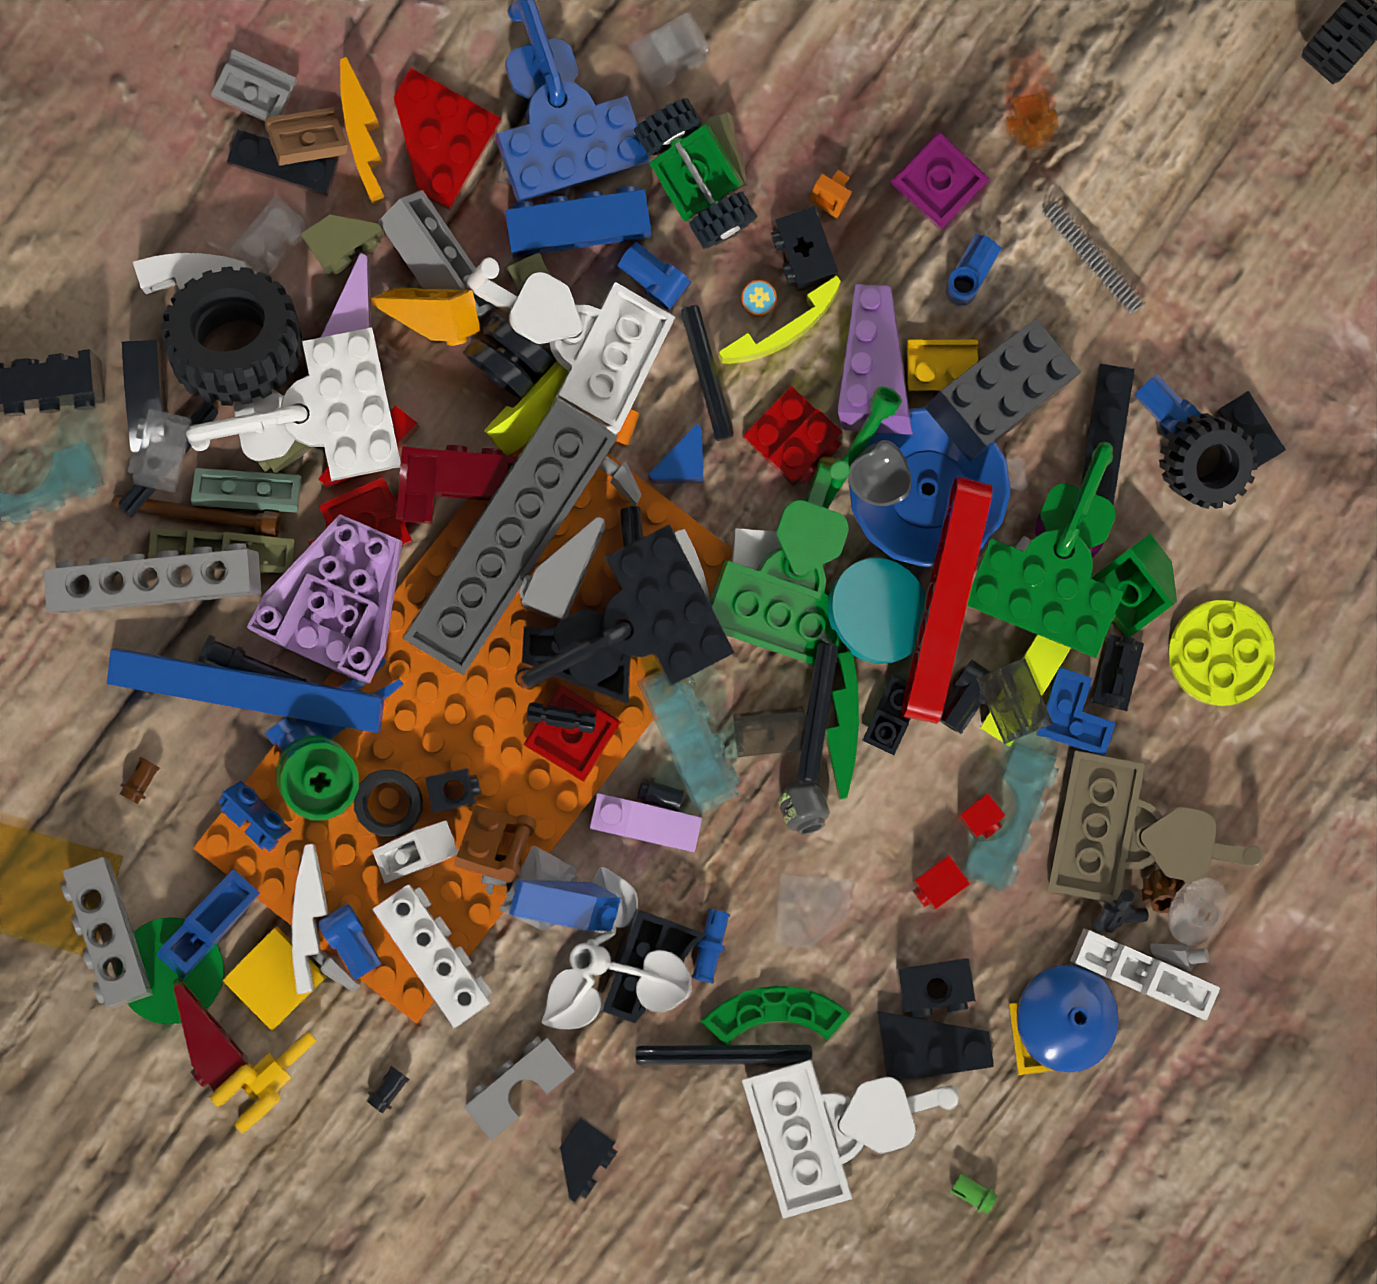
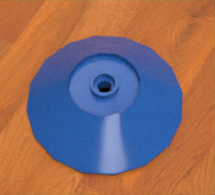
(914, 525)

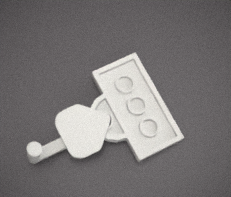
(611, 345)
(344, 405)
(807, 1142)

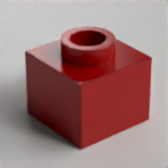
(982, 817)

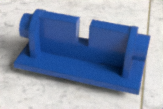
(243, 804)

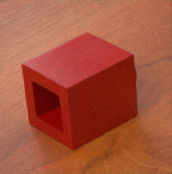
(939, 883)

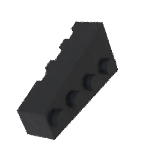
(51, 384)

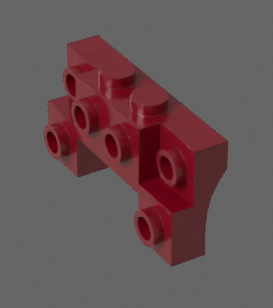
(446, 474)

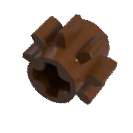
(1160, 890)

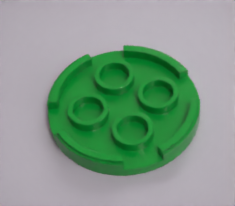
(203, 980)

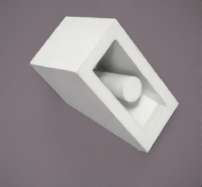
(415, 851)

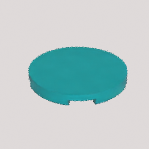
(877, 610)

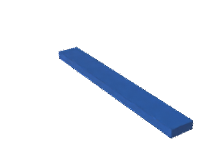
(246, 690)

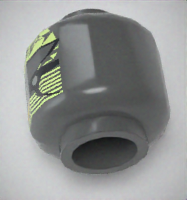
(804, 807)

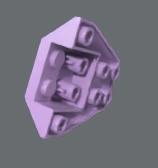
(335, 600)

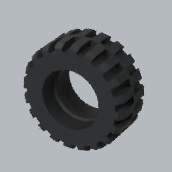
(223, 299)

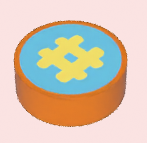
(758, 298)

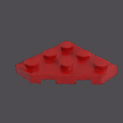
(442, 135)

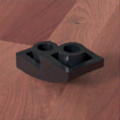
(887, 723)

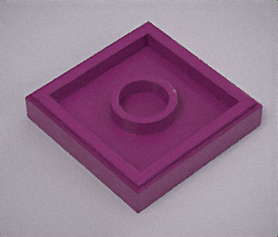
(940, 180)

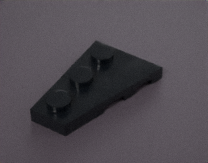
(931, 1048)

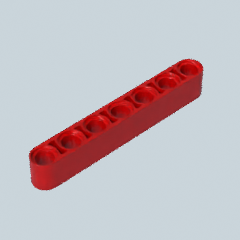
(946, 600)

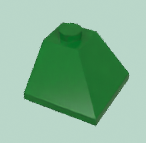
(1147, 584)

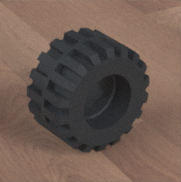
(1343, 39)
(1231, 471)

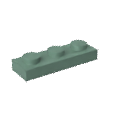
(246, 490)

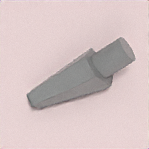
(622, 479)
(1180, 955)
(335, 969)

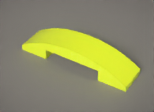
(746, 349)
(516, 425)

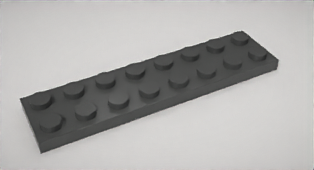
(510, 536)

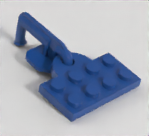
(568, 142)

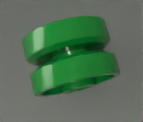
(304, 760)

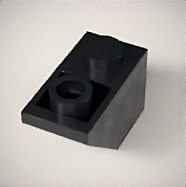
(583, 1154)

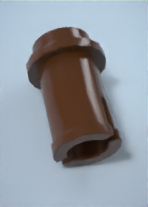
(139, 780)

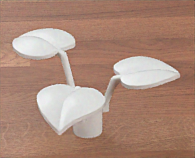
(576, 1003)

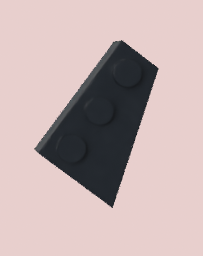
(540, 646)
(642, 936)

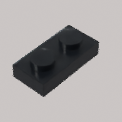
(1248, 416)

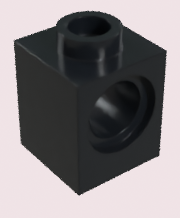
(436, 789)

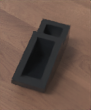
(142, 383)

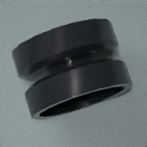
(505, 361)

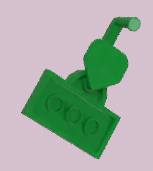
(1053, 593)
(770, 603)

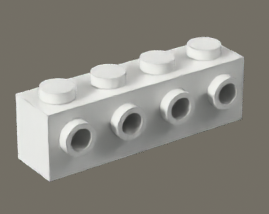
(432, 954)

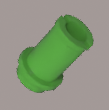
(974, 1193)

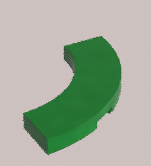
(775, 1005)

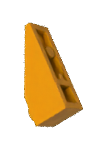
(434, 313)

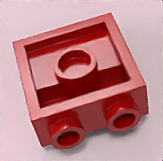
(794, 437)

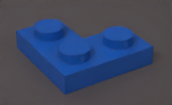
(1069, 722)

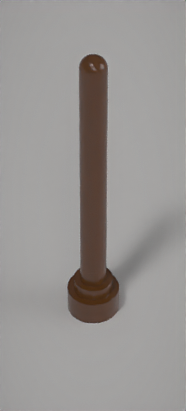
(264, 522)

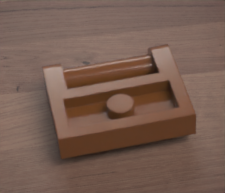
(483, 840)

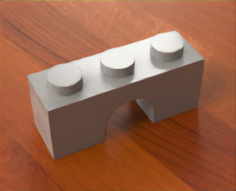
(492, 1104)

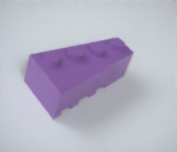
(873, 361)

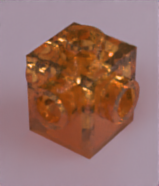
(1035, 110)

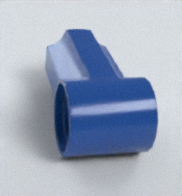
(972, 268)
(661, 281)
(1165, 404)
(346, 934)

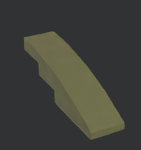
(274, 552)

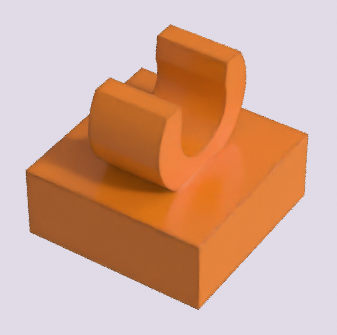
(831, 193)

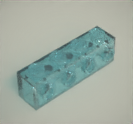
(690, 740)

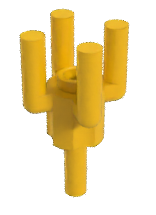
(262, 1082)

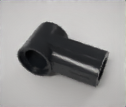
(965, 698)

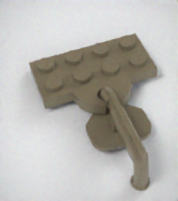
(1104, 826)

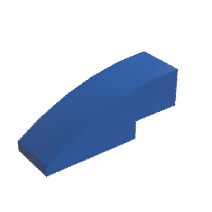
(207, 924)

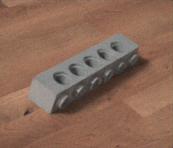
(64, 581)

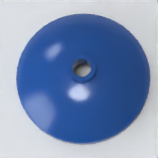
(1048, 1020)

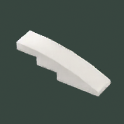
(308, 905)
(1145, 974)

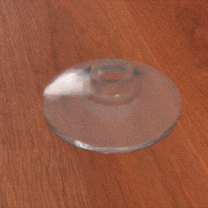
(1198, 911)

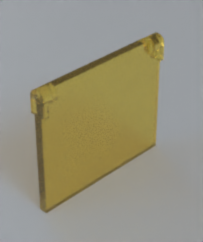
(32, 891)

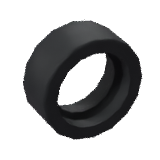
(415, 803)

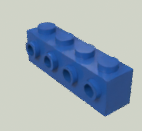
(578, 222)

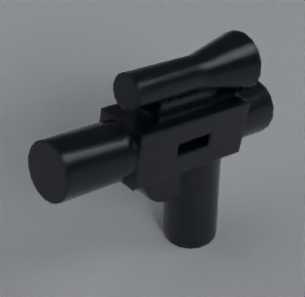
(1119, 912)

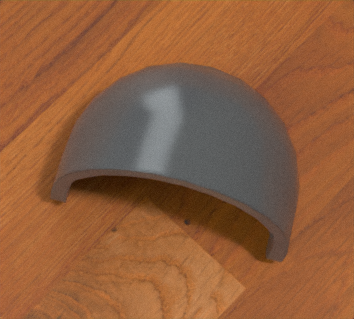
(880, 474)

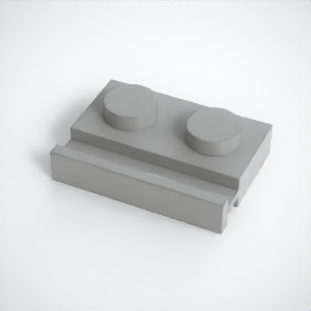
(253, 86)

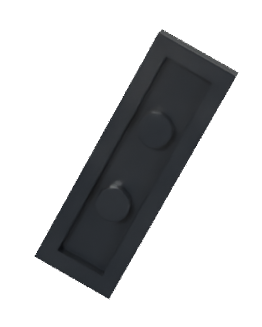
(257, 156)

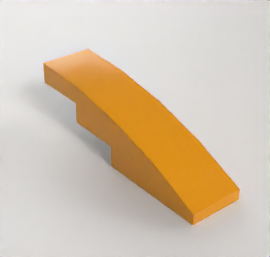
(358, 122)

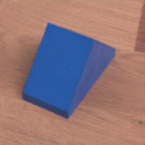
(683, 462)

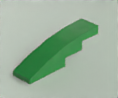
(844, 738)

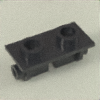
(1118, 672)

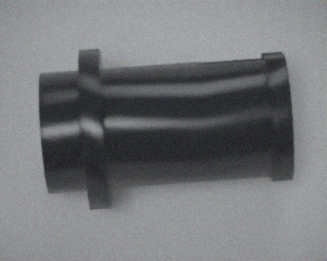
(660, 794)
(387, 1090)

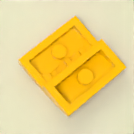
(268, 980)

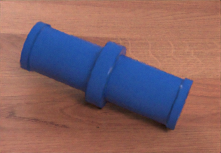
(710, 946)

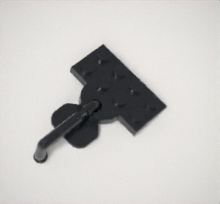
(663, 614)

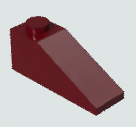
(209, 1046)

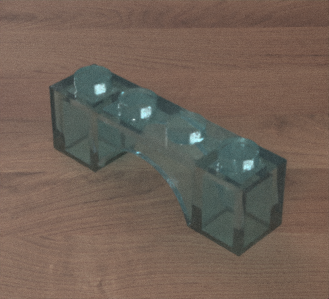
(70, 475)
(1027, 776)

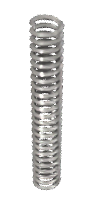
(1097, 266)

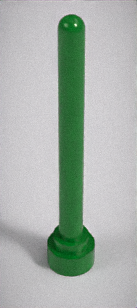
(883, 404)

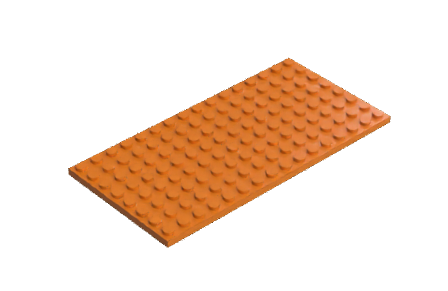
(448, 725)

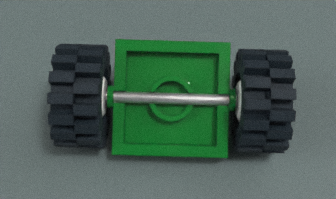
(695, 173)

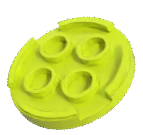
(1221, 652)

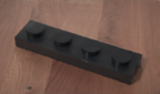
(1109, 422)

